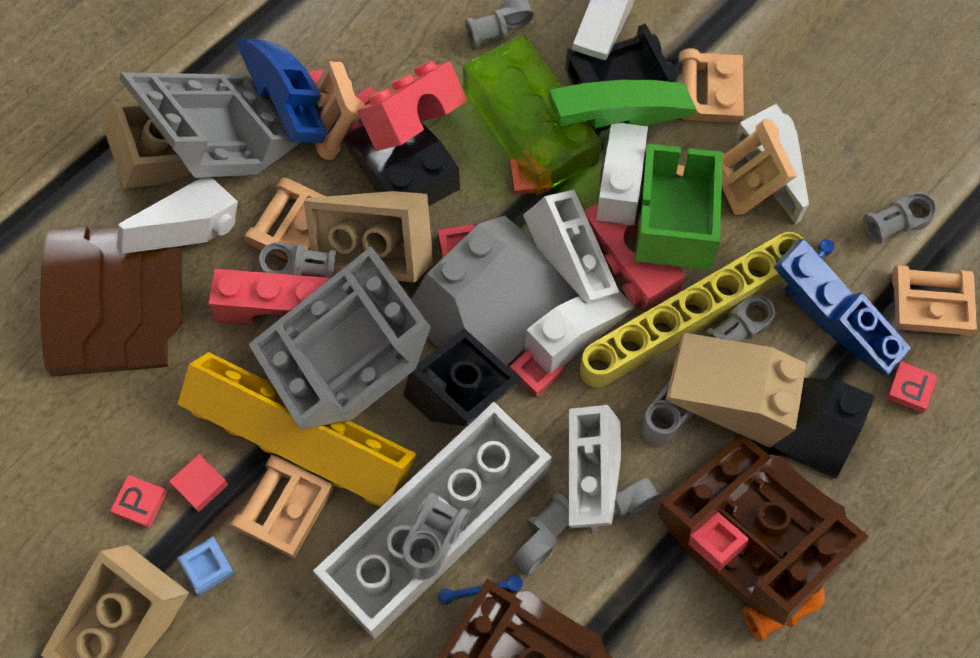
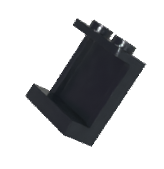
(628, 60)

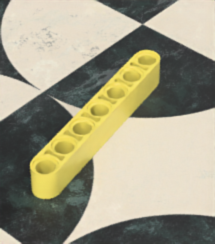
(679, 319)

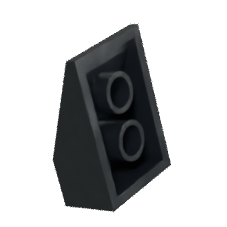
(413, 167)

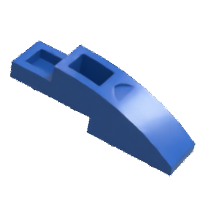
(289, 85)
(839, 312)

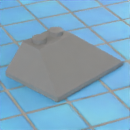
(212, 121)
(492, 287)
(343, 344)

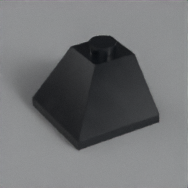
(459, 381)
(826, 425)

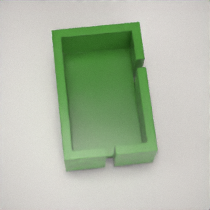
(679, 215)

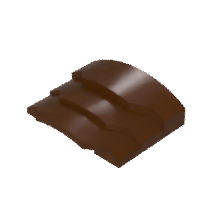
(105, 305)
(791, 527)
(518, 627)

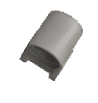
(672, 414)
(436, 529)

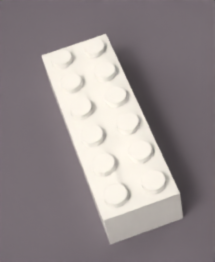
(478, 470)

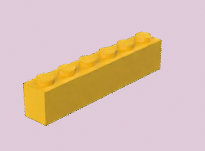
(336, 451)

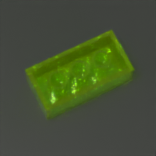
(513, 98)

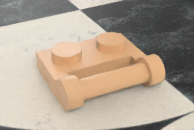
(723, 85)
(335, 98)
(760, 175)
(293, 228)
(934, 310)
(293, 512)

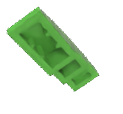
(621, 101)

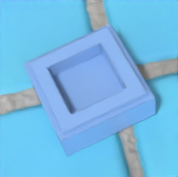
(205, 566)

